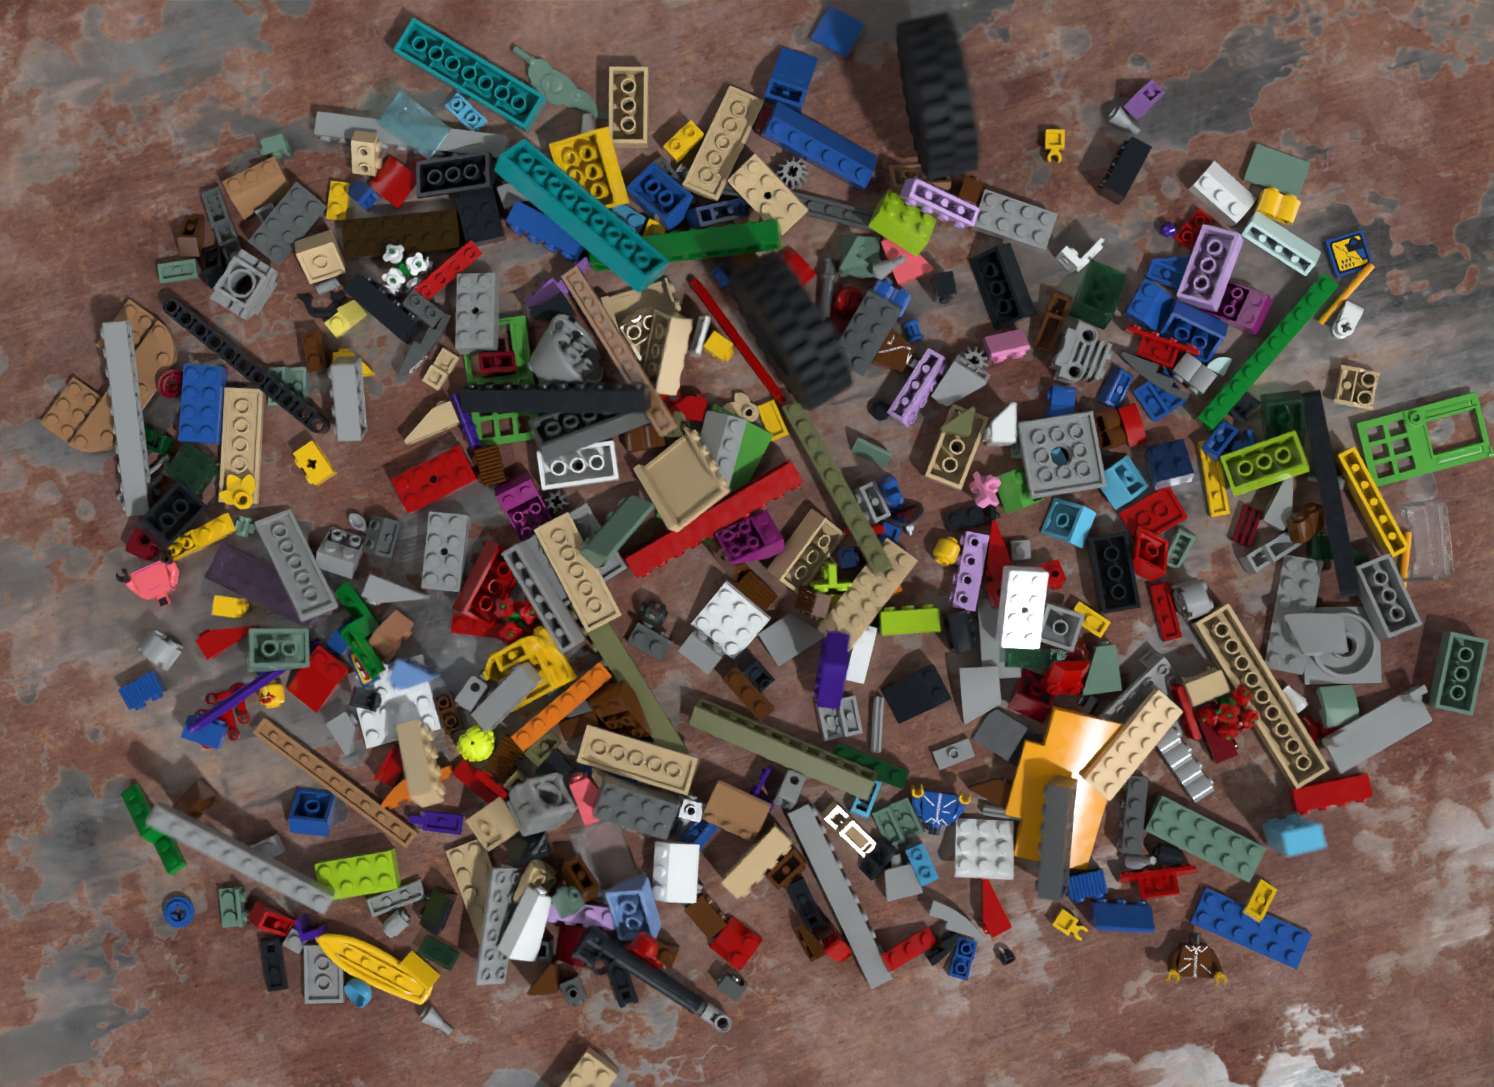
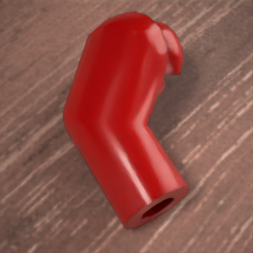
(1312, 729)

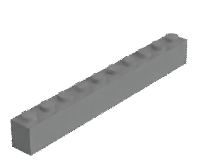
(457, 142)
(128, 417)
(241, 857)
(838, 892)

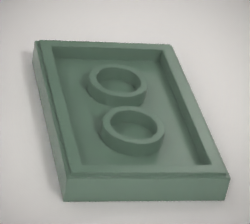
(1276, 170)

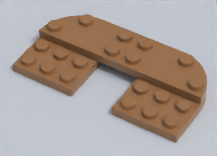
(85, 416)

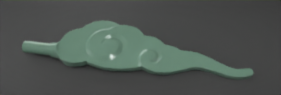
(557, 87)

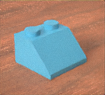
(1123, 482)
(1068, 522)

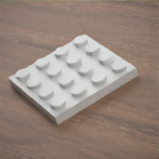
(395, 708)

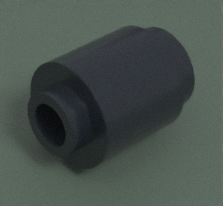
(1167, 854)

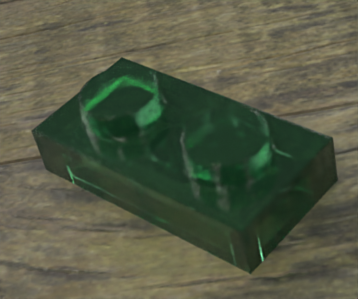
(438, 953)

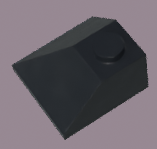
(554, 306)

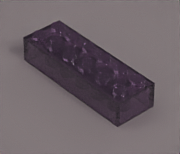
(253, 580)

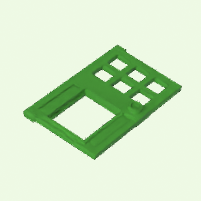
(522, 351)
(1419, 441)

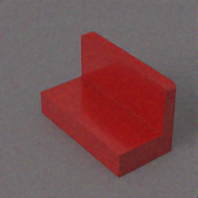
(391, 767)

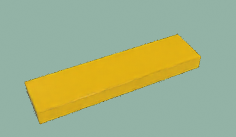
(1214, 484)

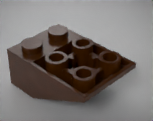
(620, 710)
(196, 799)

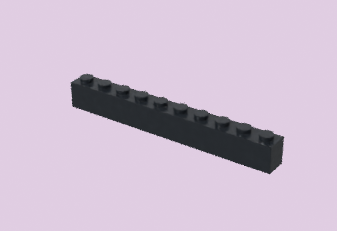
(555, 397)

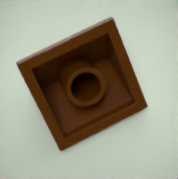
(547, 981)

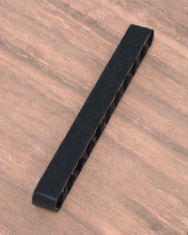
(238, 361)
(1330, 495)

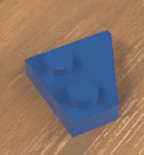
(1168, 271)

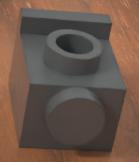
(576, 984)
(731, 985)

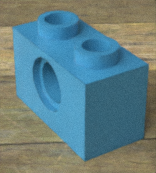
(921, 863)

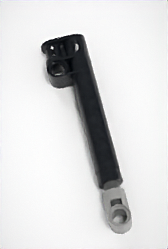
(601, 947)

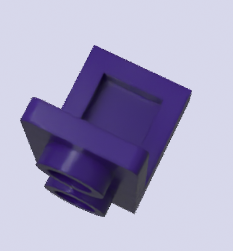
(756, 789)

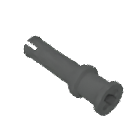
(828, 278)

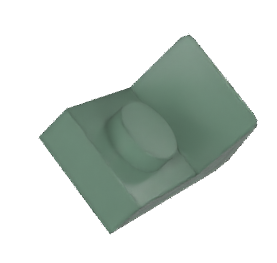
(852, 262)

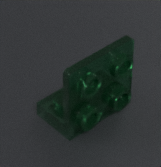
(193, 468)

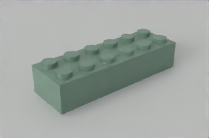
(1203, 838)

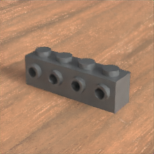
(1132, 815)

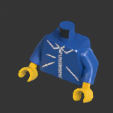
(938, 807)

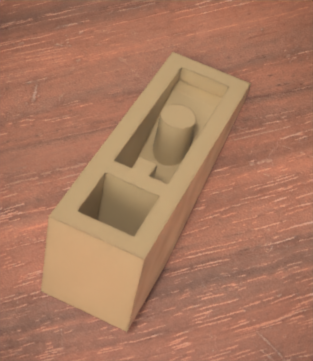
(436, 421)

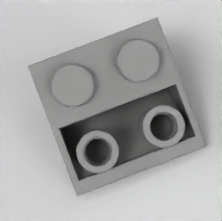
(340, 552)

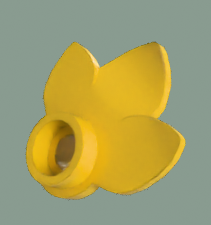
(237, 489)

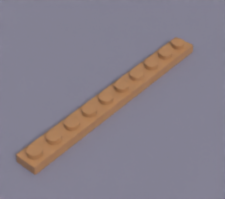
(617, 346)
(335, 782)

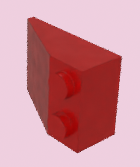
(320, 679)

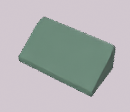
(871, 452)

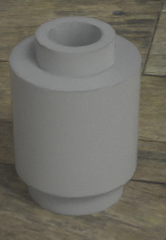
(396, 923)

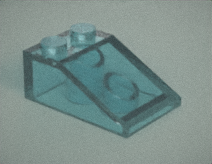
(413, 125)

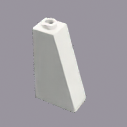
(527, 926)

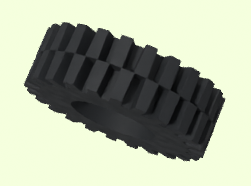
(938, 95)
(791, 330)

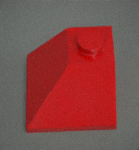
(1150, 554)

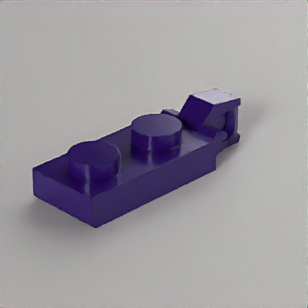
(438, 822)

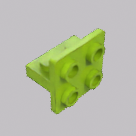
(829, 573)

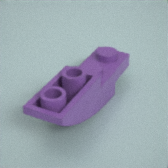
(551, 288)

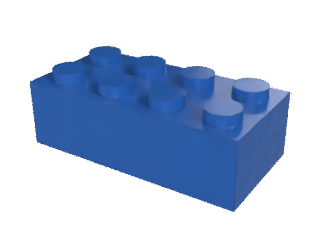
(543, 230)
(202, 404)

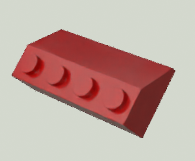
(486, 583)

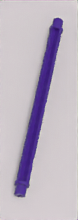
(240, 695)

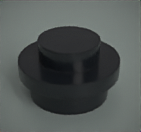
(879, 411)

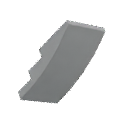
(990, 651)

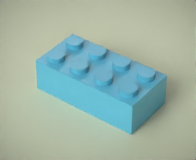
(1293, 834)

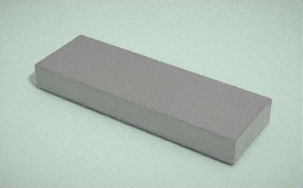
(396, 898)

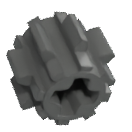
(554, 497)

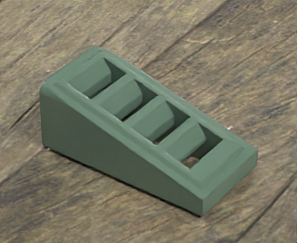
(1175, 538)

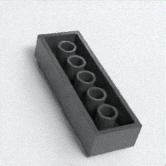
(567, 432)
(1057, 838)

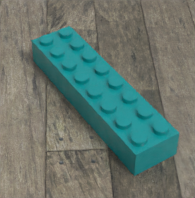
(470, 75)

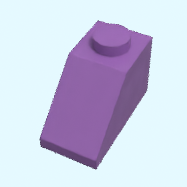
(1144, 99)

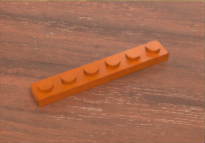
(561, 706)

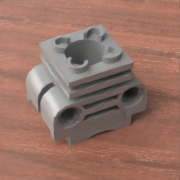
(240, 269)
(1080, 356)
(540, 804)

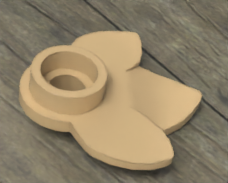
(740, 407)

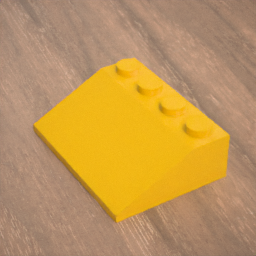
(593, 165)

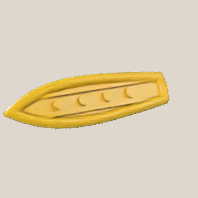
(372, 966)

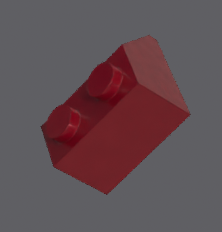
(1030, 697)
(569, 938)

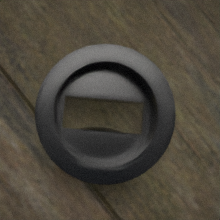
(1006, 958)

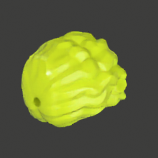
(483, 744)

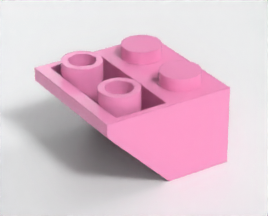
(1005, 345)

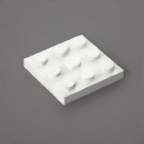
(731, 620)
(984, 849)

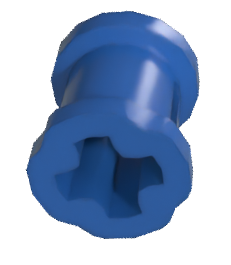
(721, 276)
(913, 324)

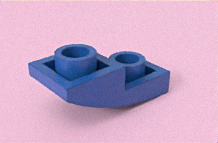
(962, 958)

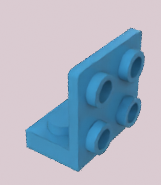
(629, 217)

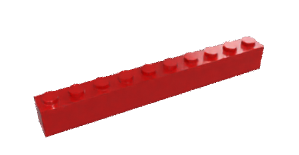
(720, 515)

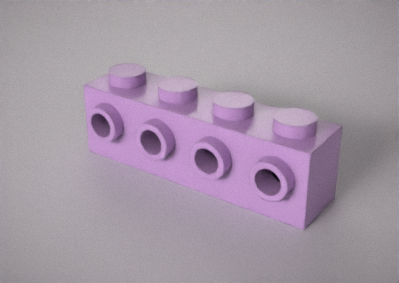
(939, 203)
(918, 387)
(969, 571)
(592, 914)

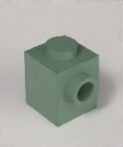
(567, 901)

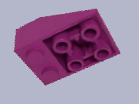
(1242, 308)
(523, 505)
(751, 539)

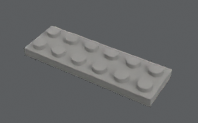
(295, 565)
(1295, 595)

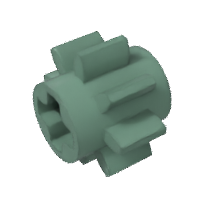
(243, 526)

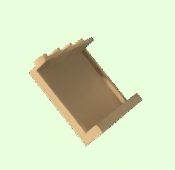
(655, 295)
(683, 481)

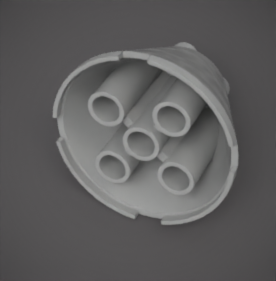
(566, 354)

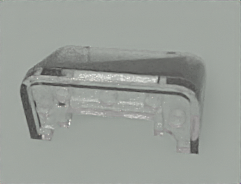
(605, 855)

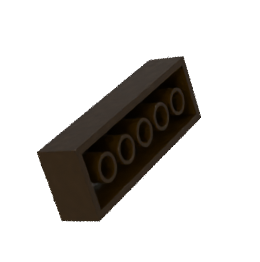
(417, 232)

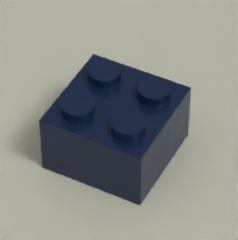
(1168, 464)

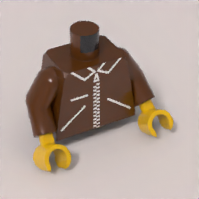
(1194, 960)

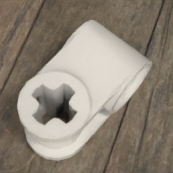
(1348, 317)

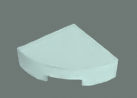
(1219, 365)

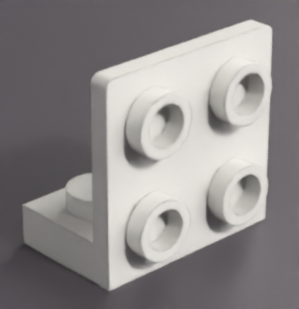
(1071, 261)

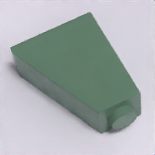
(1103, 670)

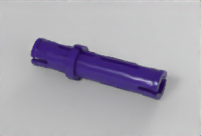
(468, 427)

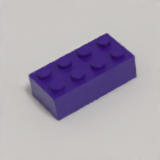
(832, 669)

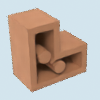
(389, 635)

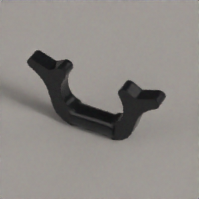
(322, 313)

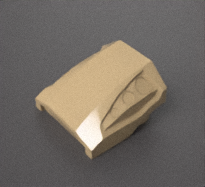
(637, 330)
(1355, 386)
(536, 874)

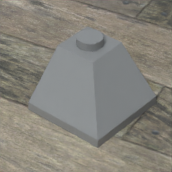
(1061, 626)

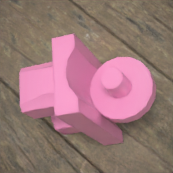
(987, 487)

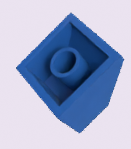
(1149, 305)
(312, 812)

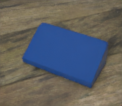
(1115, 388)
(1220, 440)
(699, 833)

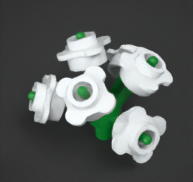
(403, 266)

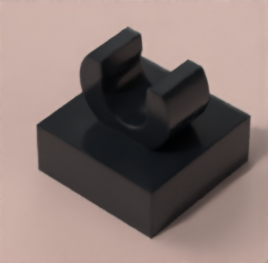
(1089, 705)

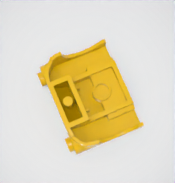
(541, 654)

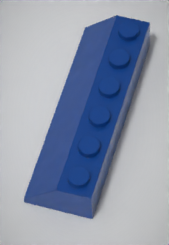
(819, 146)

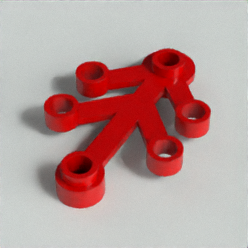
(229, 715)

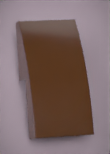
(448, 712)

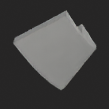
(1317, 633)
(789, 638)
(979, 691)

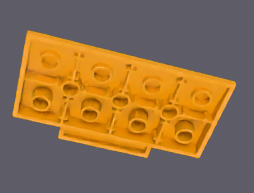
(1067, 750)

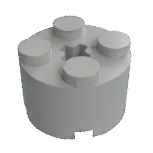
(1191, 598)
(159, 649)

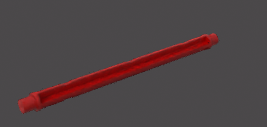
(738, 341)

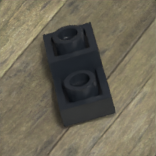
(947, 941)

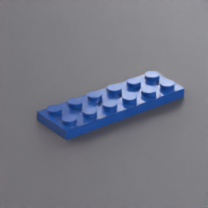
(1269, 937)

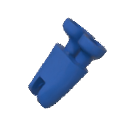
(891, 492)

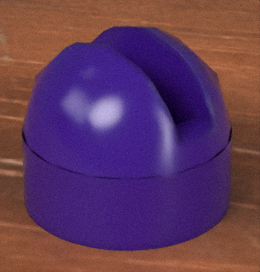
(1167, 229)

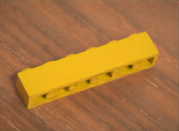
(1370, 502)

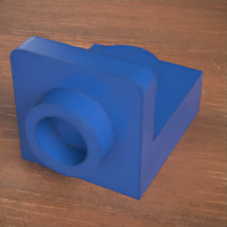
(1250, 439)

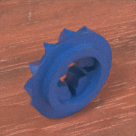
(174, 919)

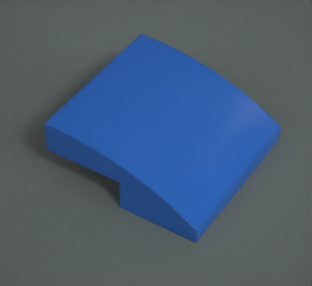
(837, 32)
(1156, 400)

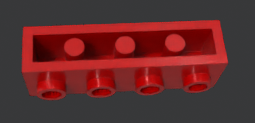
(1055, 581)
(1330, 792)

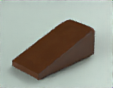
(576, 726)
(811, 946)

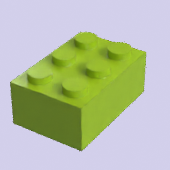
(902, 223)
(909, 620)

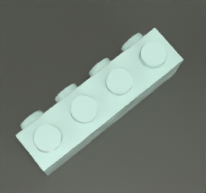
(1281, 243)

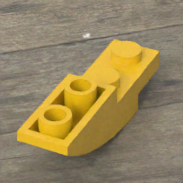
(202, 537)

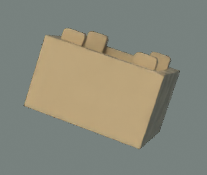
(320, 256)
(1205, 685)
(493, 824)

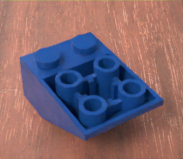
(791, 79)

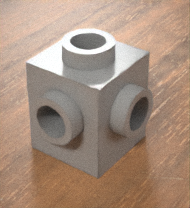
(690, 808)

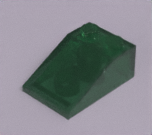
(1098, 295)
(1283, 414)

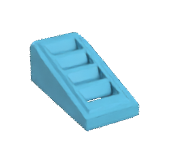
(853, 810)

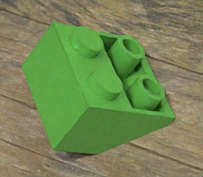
(1015, 491)

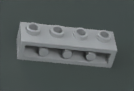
(506, 696)

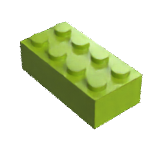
(1265, 463)
(360, 873)

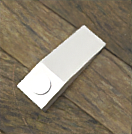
(860, 656)

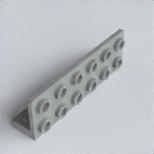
(1158, 675)
(1377, 729)
(499, 911)

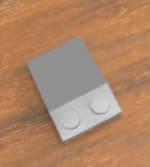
(383, 590)

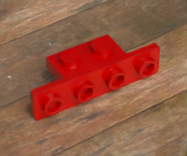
(448, 270)
(1159, 349)
(480, 782)
(1157, 882)

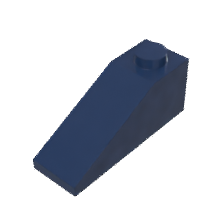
(717, 213)

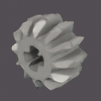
(801, 172)
(977, 356)

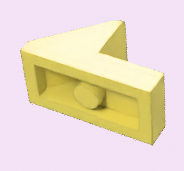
(345, 318)

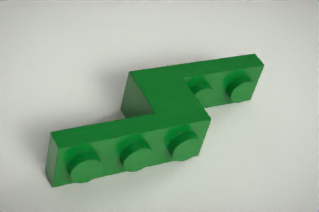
(360, 630)
(165, 845)

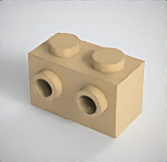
(365, 153)

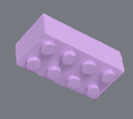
(1210, 267)

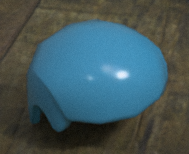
(358, 992)

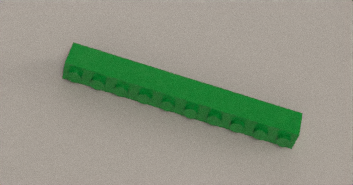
(712, 242)
(1266, 352)

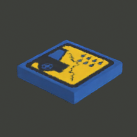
(1348, 253)

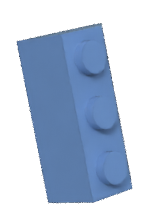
(410, 673)
(633, 908)

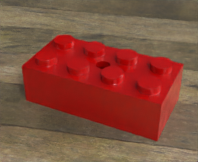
(452, 473)

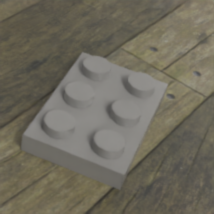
(322, 977)

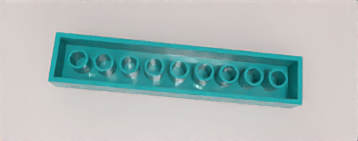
(581, 215)

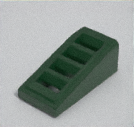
(162, 443)

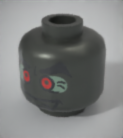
(653, 612)

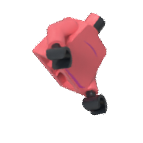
(153, 580)

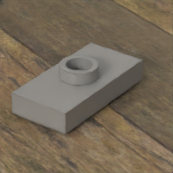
(953, 753)

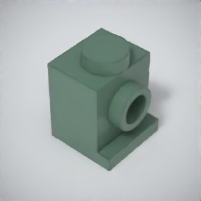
(275, 146)

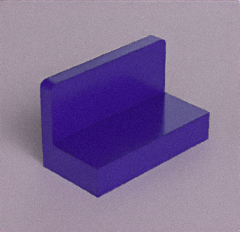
(307, 932)

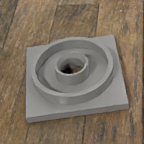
(1078, 437)
(586, 524)
(1357, 666)

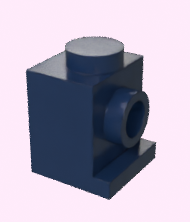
(848, 557)

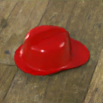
(844, 306)
(646, 947)

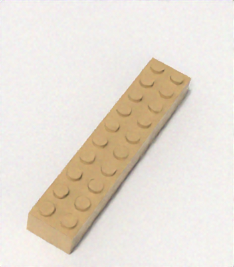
(1277, 720)

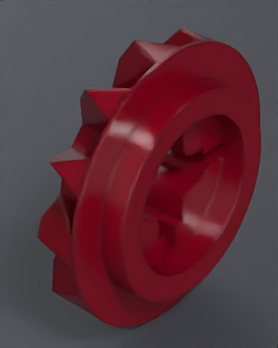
(174, 389)

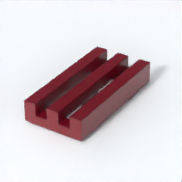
(1245, 508)

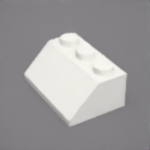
(1223, 194)
(1002, 428)
(675, 871)

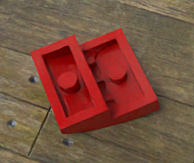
(393, 182)

